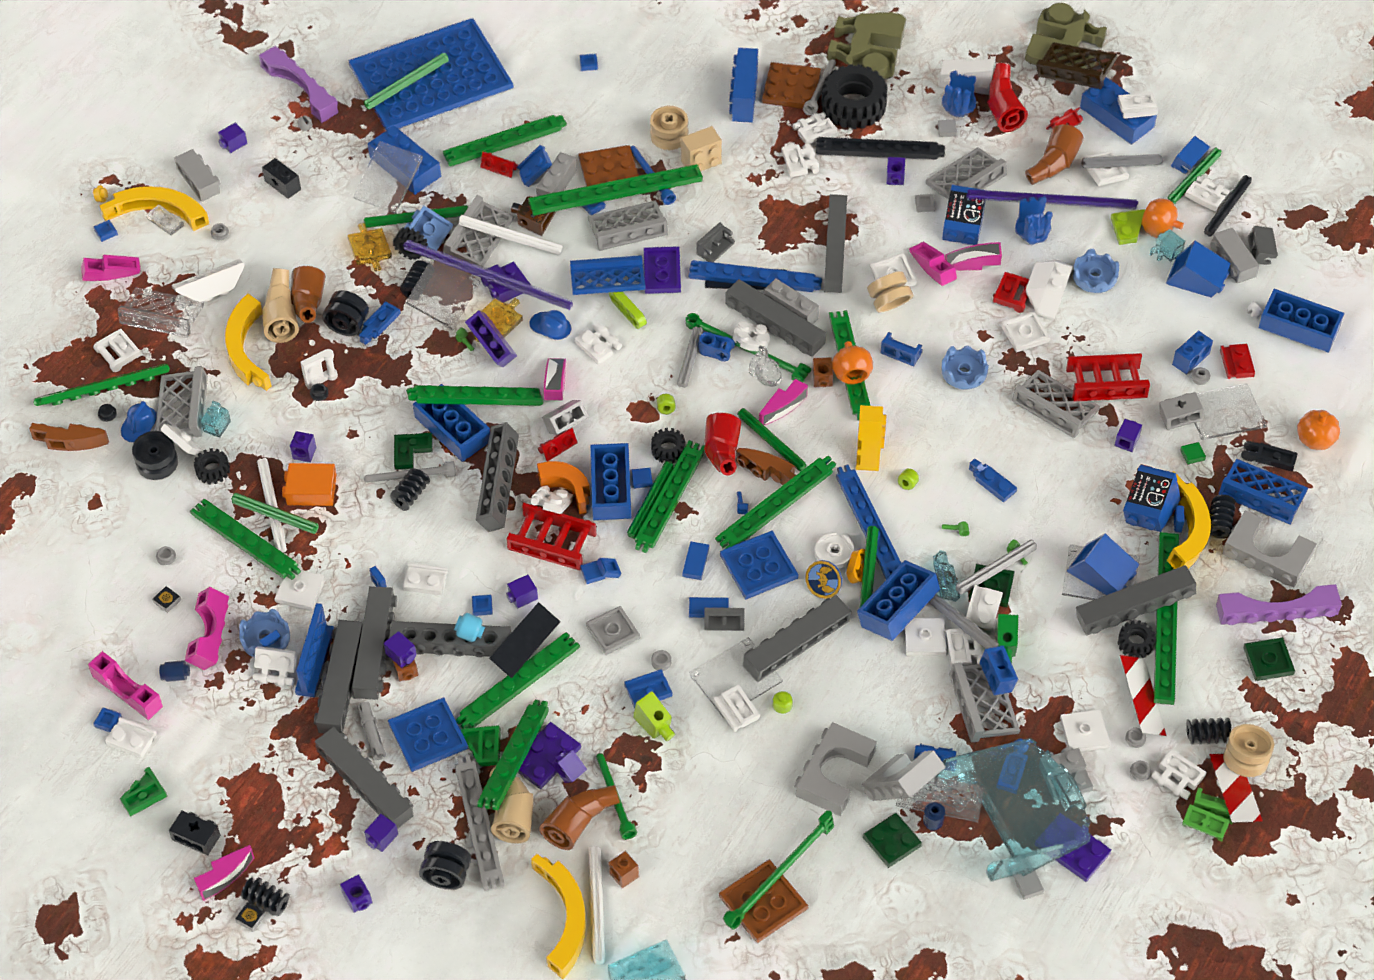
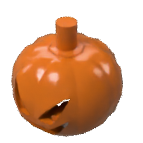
(1160, 217)
(852, 362)
(1318, 429)

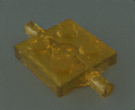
(369, 246)
(503, 316)

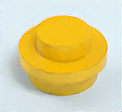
(100, 194)

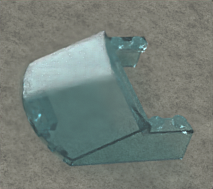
(1028, 801)

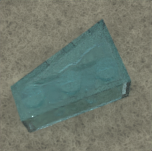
(648, 964)

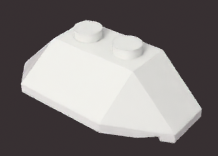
(211, 283)
(1047, 286)

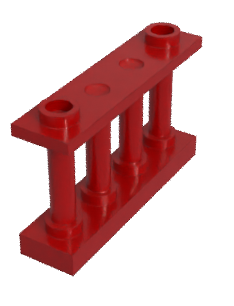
(1109, 389)
(548, 552)

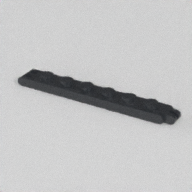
(879, 148)

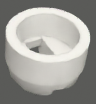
(1253, 307)

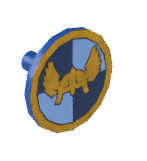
(823, 579)

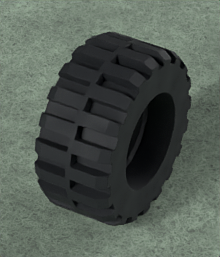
(854, 81)

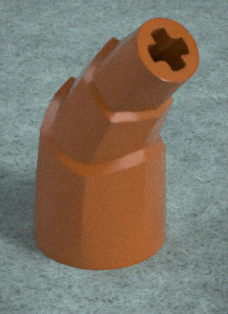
(1058, 155)
(307, 291)
(573, 815)

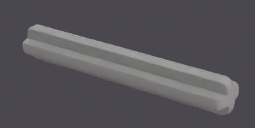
(689, 357)

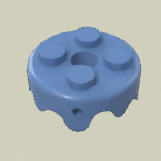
(1093, 263)
(964, 358)
(261, 624)

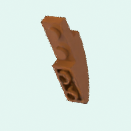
(72, 439)
(765, 465)

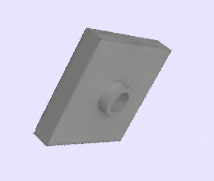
(612, 630)

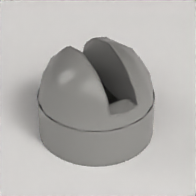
(302, 125)

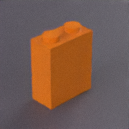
(310, 484)

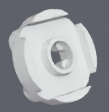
(751, 335)
(829, 541)

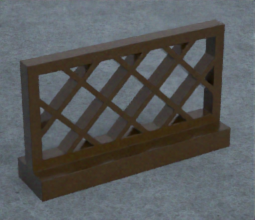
(1074, 73)

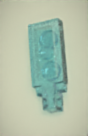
(946, 576)

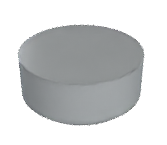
(661, 660)

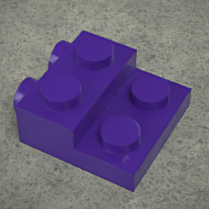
(501, 292)

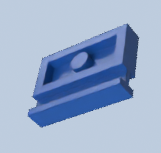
(534, 165)
(642, 685)

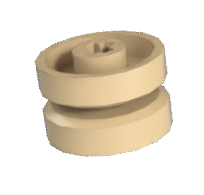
(668, 127)
(890, 291)
(1248, 750)

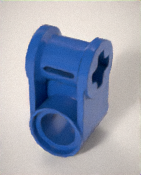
(714, 346)

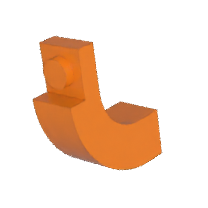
(568, 477)

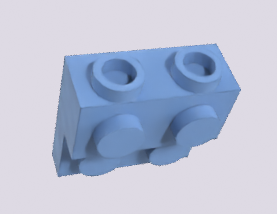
(431, 226)

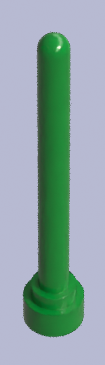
(627, 828)

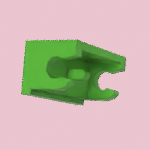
(1211, 804)
(1206, 822)

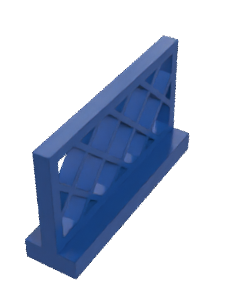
(603, 268)
(1259, 499)
(314, 654)

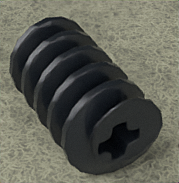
(412, 277)
(409, 488)
(1222, 515)
(1208, 730)
(265, 898)

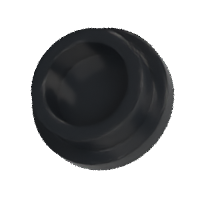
(319, 392)
(107, 412)

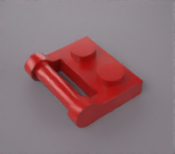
(1007, 290)

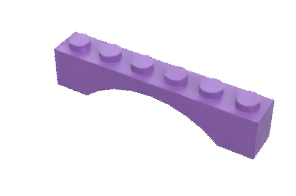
(278, 64)
(1238, 608)

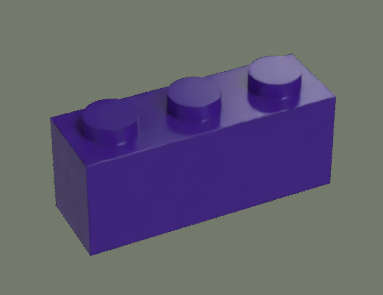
(491, 338)

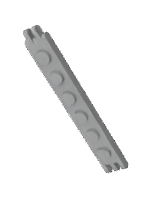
(478, 824)

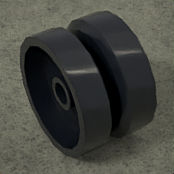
(345, 313)
(155, 455)
(445, 865)

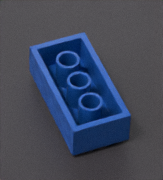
(744, 85)
(1104, 107)
(429, 167)
(1301, 320)
(454, 427)
(610, 481)
(898, 600)

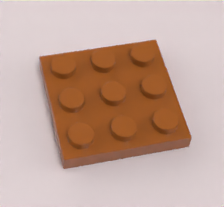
(790, 84)
(607, 165)
(772, 910)

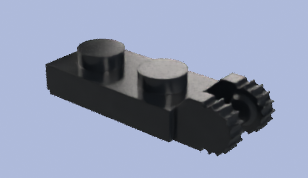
(1269, 455)

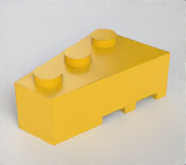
(870, 437)

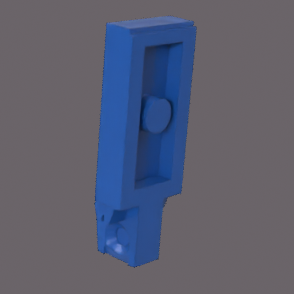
(378, 322)
(992, 480)

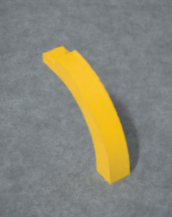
(149, 198)
(238, 324)
(1198, 526)
(571, 942)

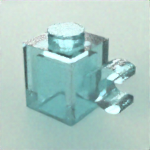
(1168, 246)
(215, 420)

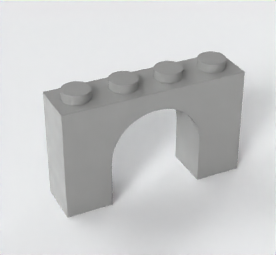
(1283, 568)
(835, 743)
(901, 777)

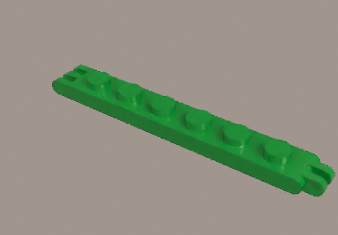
(504, 139)
(843, 333)
(93, 388)
(475, 395)
(669, 496)
(776, 502)
(246, 539)
(509, 688)
(513, 755)

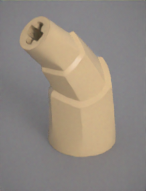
(278, 313)
(514, 816)

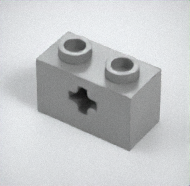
(1181, 410)
(565, 417)

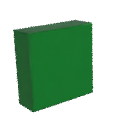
(1193, 453)

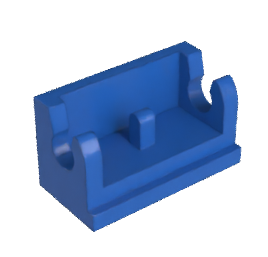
(1190, 154)
(900, 351)

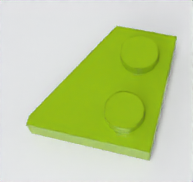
(1127, 225)

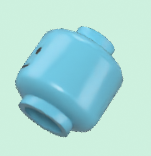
(469, 627)

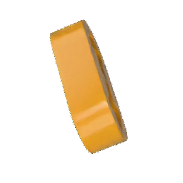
(855, 566)

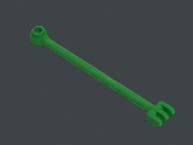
(799, 373)
(734, 918)

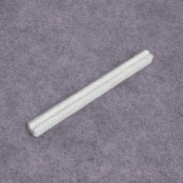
(510, 234)
(271, 500)
(596, 905)

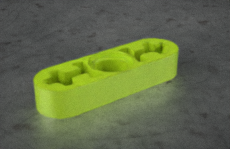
(628, 309)

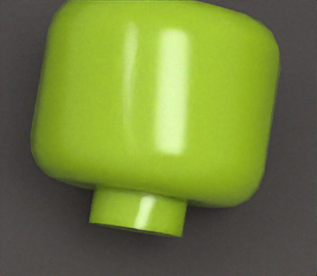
(666, 404)
(908, 479)
(782, 702)

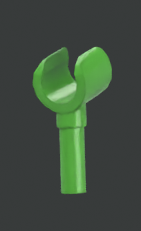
(461, 336)
(962, 527)
(1013, 545)

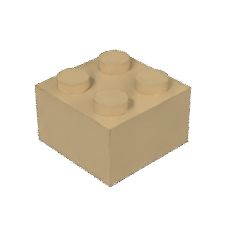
(702, 149)

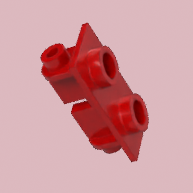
(1069, 117)
(498, 164)
(558, 444)

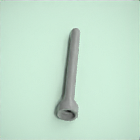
(811, 105)
(446, 469)

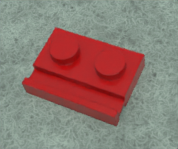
(1237, 361)

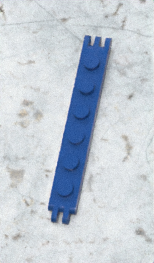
(753, 275)
(867, 516)

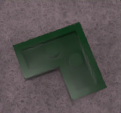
(406, 445)

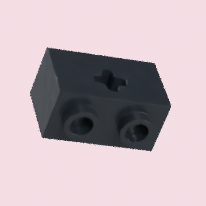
(281, 178)
(195, 832)

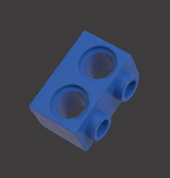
(1192, 352)
(998, 670)

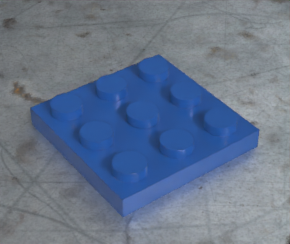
(759, 565)
(427, 734)

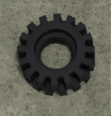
(401, 238)
(667, 437)
(214, 474)
(1139, 630)

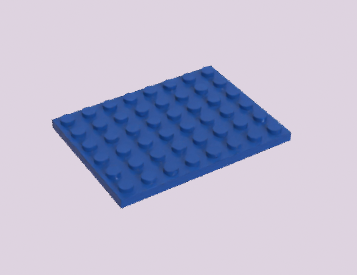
(466, 78)

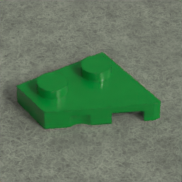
(484, 744)
(143, 793)

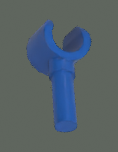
(742, 507)

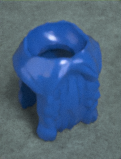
(959, 95)
(1031, 221)

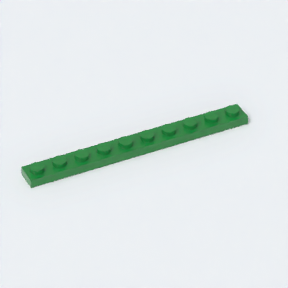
(615, 189)
(1165, 631)

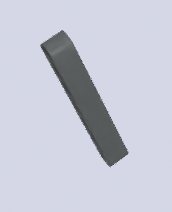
(835, 243)

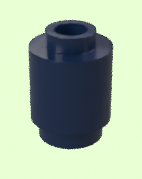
(174, 671)
(934, 816)

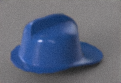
(551, 324)
(138, 421)

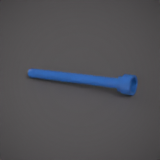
(667, 195)

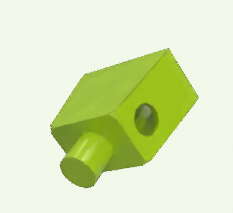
(653, 717)

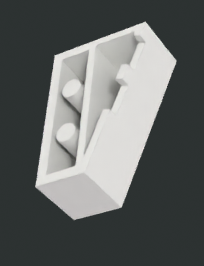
(981, 69)

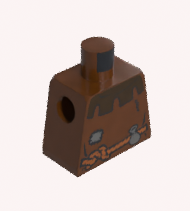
(536, 223)

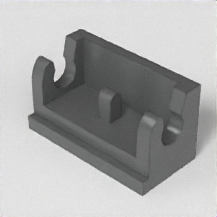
(715, 243)
(1262, 244)
(724, 619)

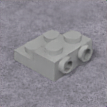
(1076, 766)

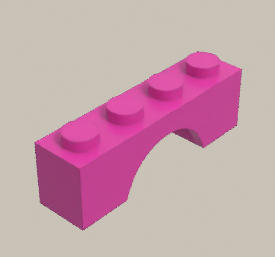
(212, 608)
(139, 697)

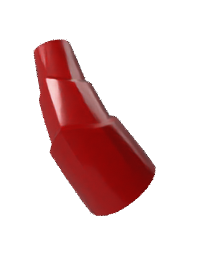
(1003, 102)
(721, 441)

